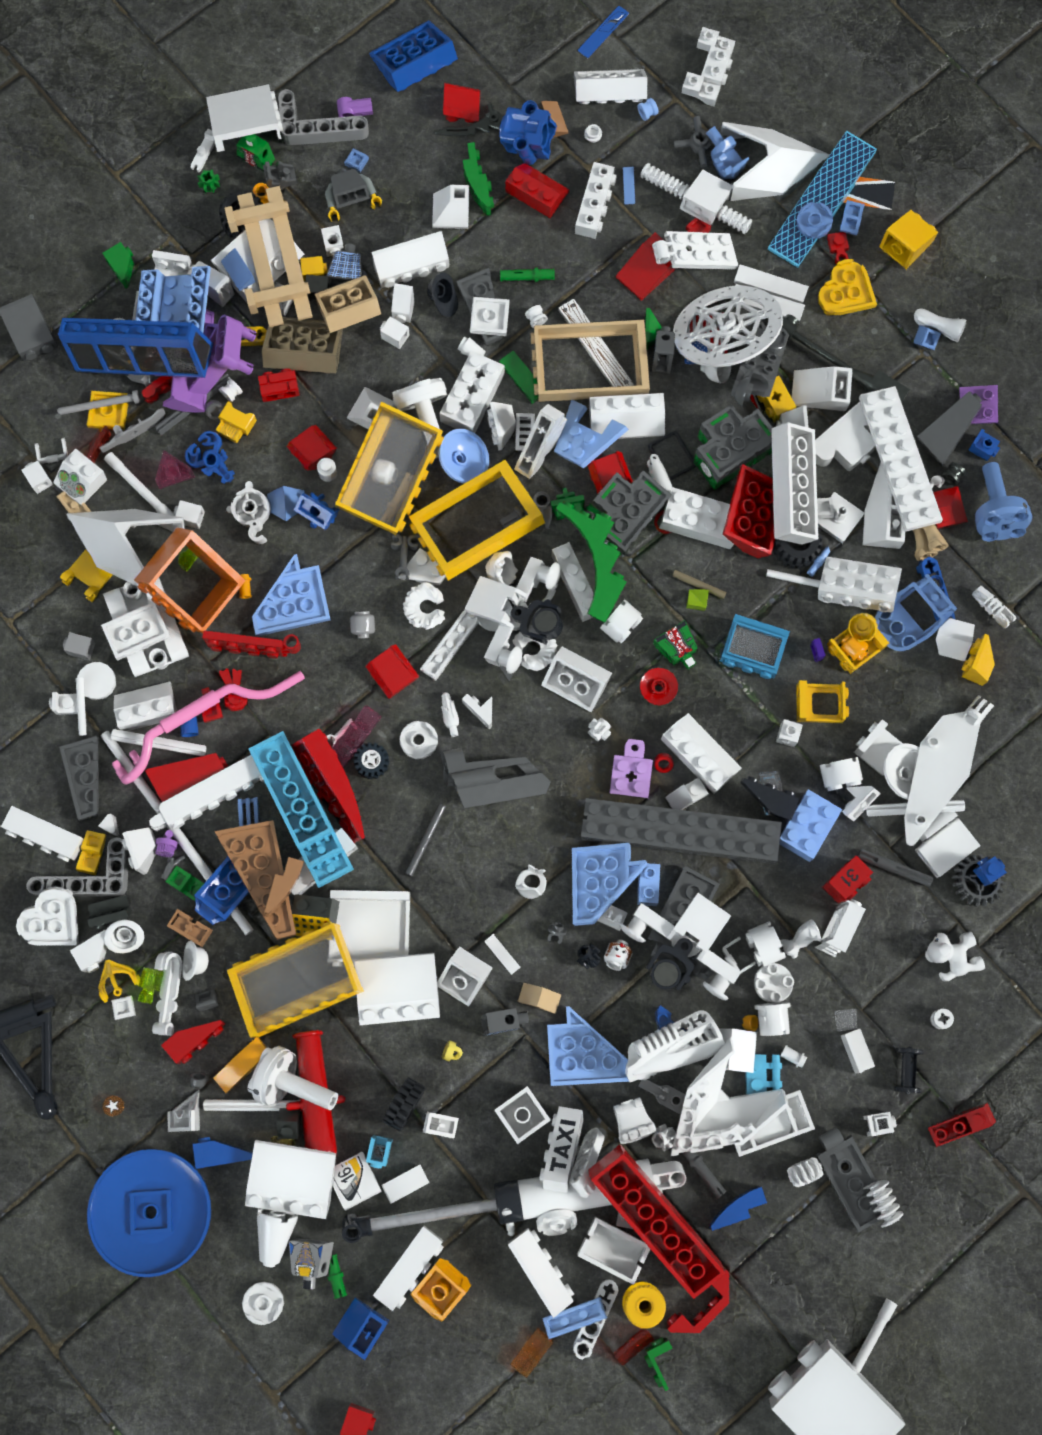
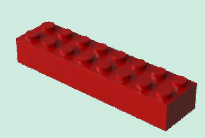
(656, 1221)

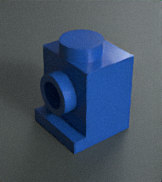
(984, 445)

